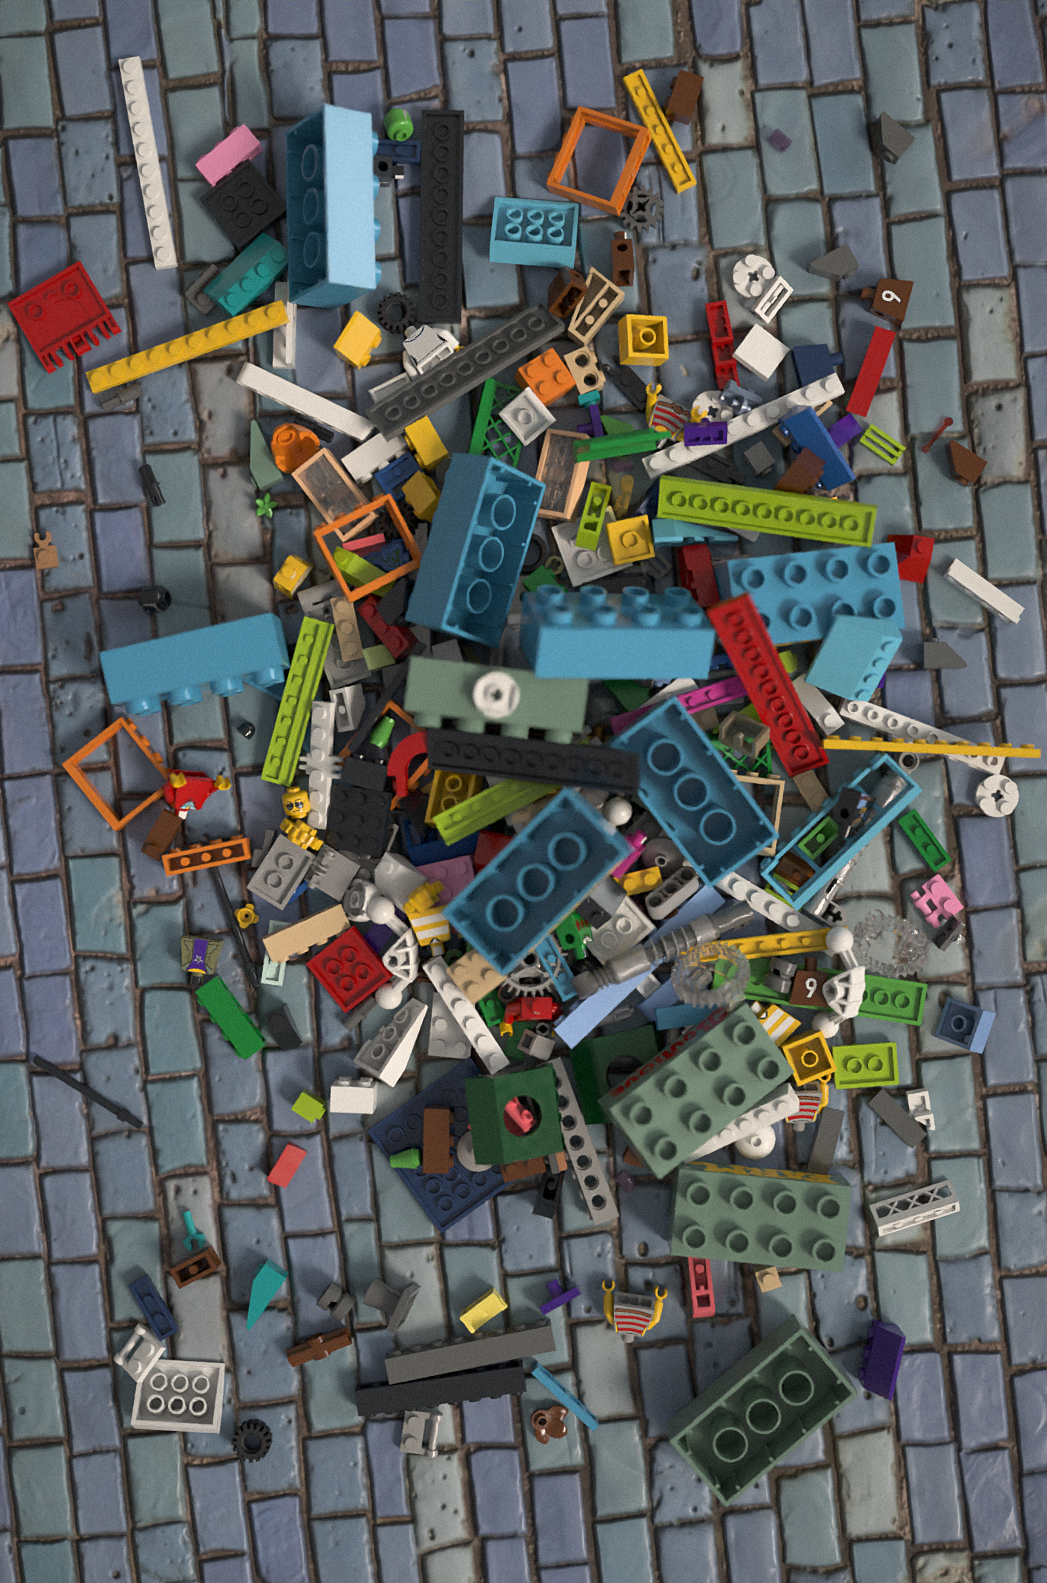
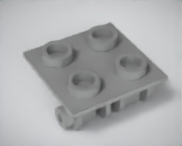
(331, 872)

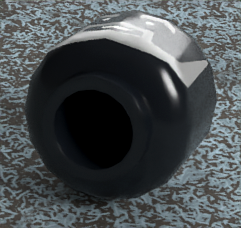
(154, 599)

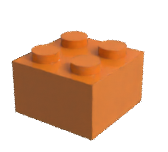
(546, 377)

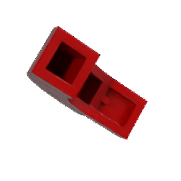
(402, 757)

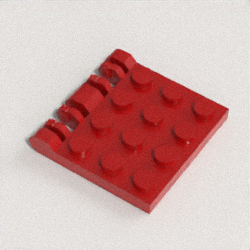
(61, 314)

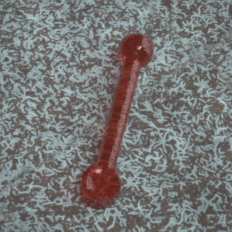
(947, 422)

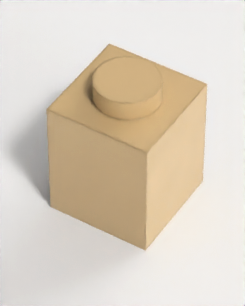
(766, 1277)

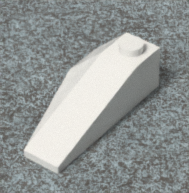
(391, 1048)

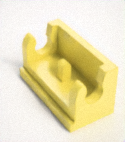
(482, 1310)

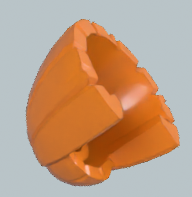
(293, 446)

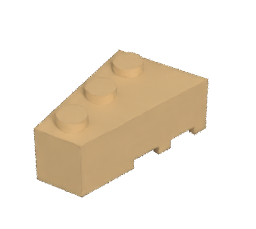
(594, 308)

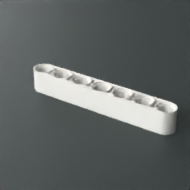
(305, 402)

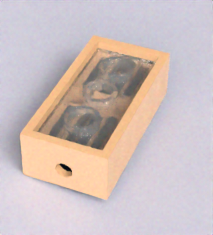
(561, 475)
(333, 492)

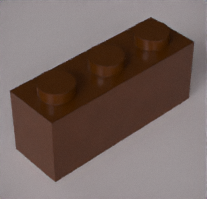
(437, 1139)

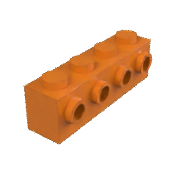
(208, 856)

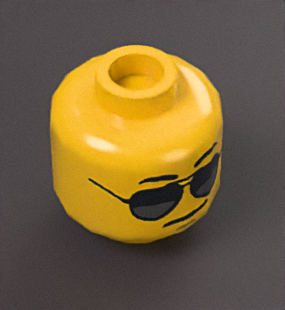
(296, 802)

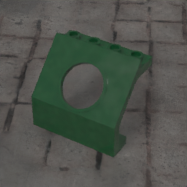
(593, 1055)
(486, 1104)

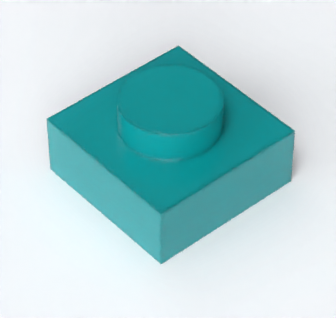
(588, 399)

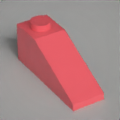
(701, 1287)

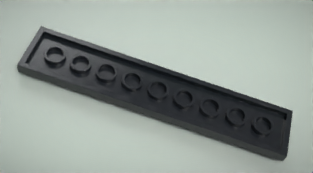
(441, 217)
(535, 760)

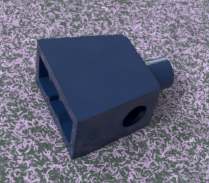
(813, 363)

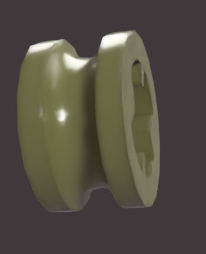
(558, 559)

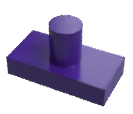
(593, 428)
(705, 433)
(558, 1296)

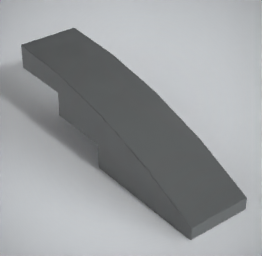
(824, 1141)

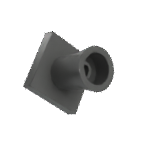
(391, 1301)

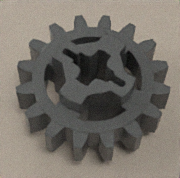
(639, 216)

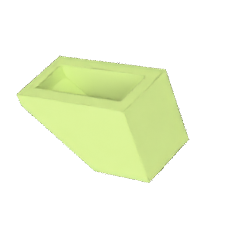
(378, 657)

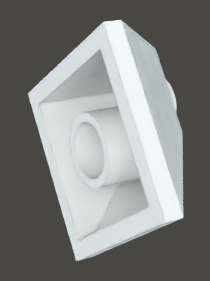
(397, 878)

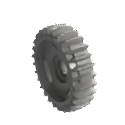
(535, 970)

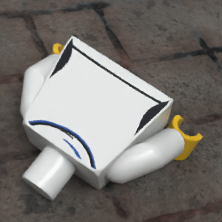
(427, 349)

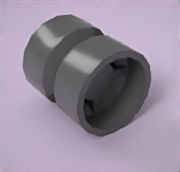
(779, 974)
(335, 1301)

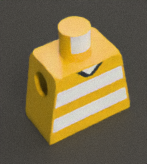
(292, 575)
(431, 928)
(775, 1021)

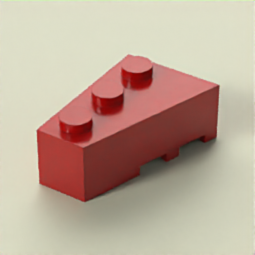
(698, 574)

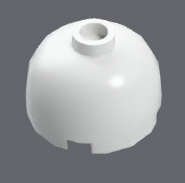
(358, 899)
(757, 1144)

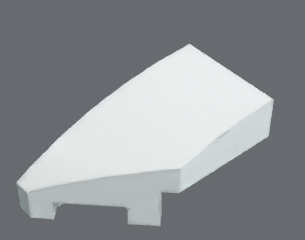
(919, 1106)

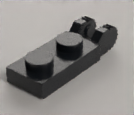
(628, 383)

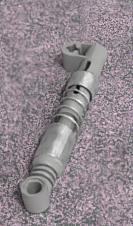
(884, 791)

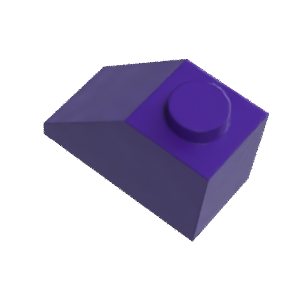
(844, 430)

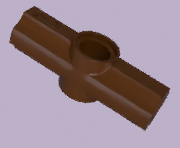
(319, 1346)

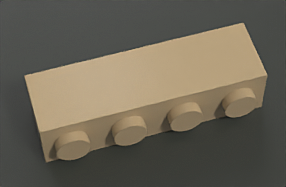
(306, 932)

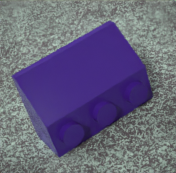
(881, 1358)

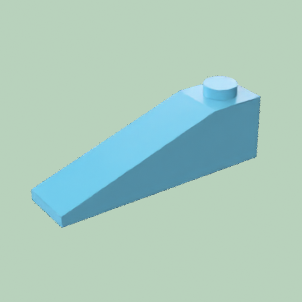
(681, 533)

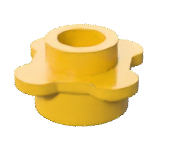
(240, 914)

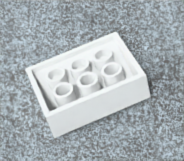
(180, 1397)

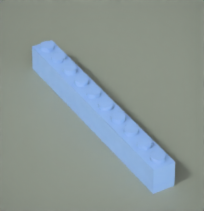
(592, 1010)

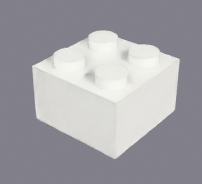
(353, 1095)

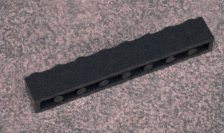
(443, 1388)

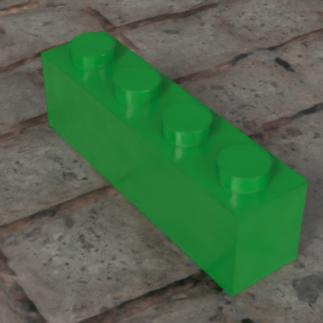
(231, 1017)

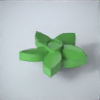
(265, 506)

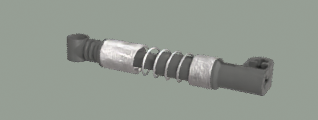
(638, 960)

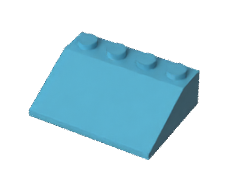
(534, 232)
(854, 656)

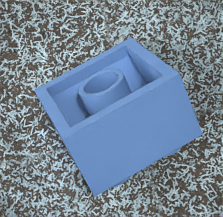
(965, 1025)

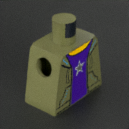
(200, 956)

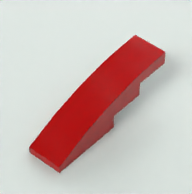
(721, 343)
(870, 371)

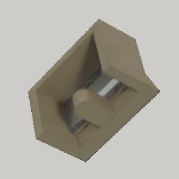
(743, 734)

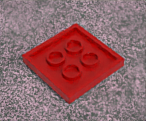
(349, 969)

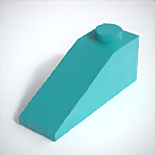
(265, 1285)

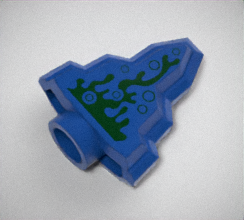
(390, 557)

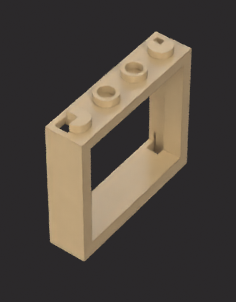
(771, 779)

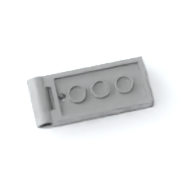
(314, 603)

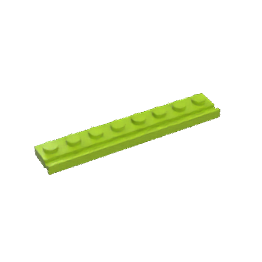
(297, 701)
(489, 807)

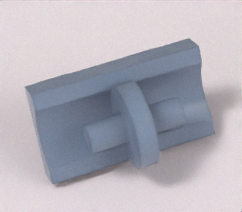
(738, 398)

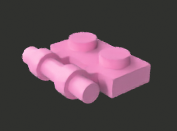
(941, 896)

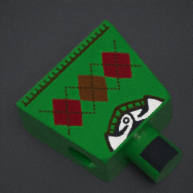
(575, 933)

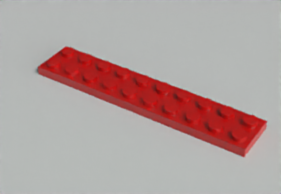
(768, 683)

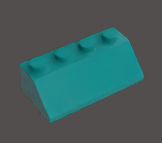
(248, 276)

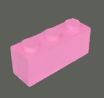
(228, 155)

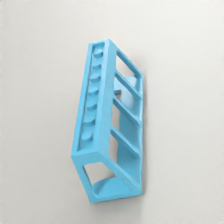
(853, 844)

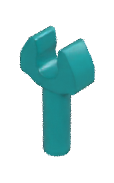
(192, 1233)

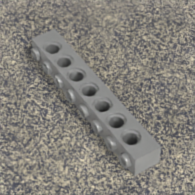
(607, 1208)

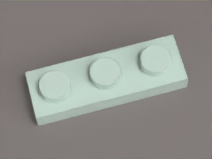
(273, 972)

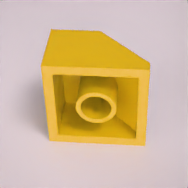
(357, 341)

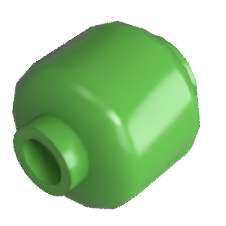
(398, 124)

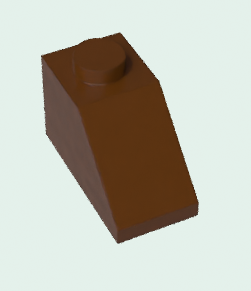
(963, 464)
(162, 835)

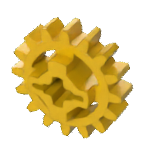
(301, 834)
(423, 897)

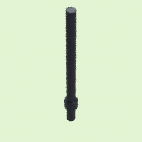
(249, 965)
(121, 1113)

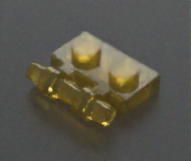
(623, 501)

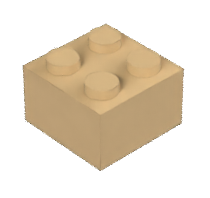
(474, 975)

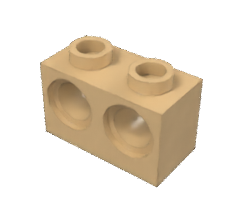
(579, 373)

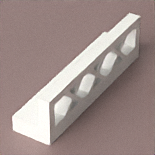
(285, 335)
(983, 592)
(918, 1214)

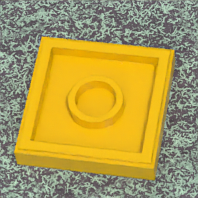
(629, 540)

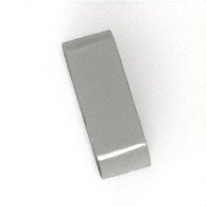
(664, 896)

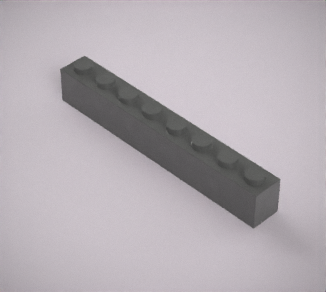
(470, 1351)

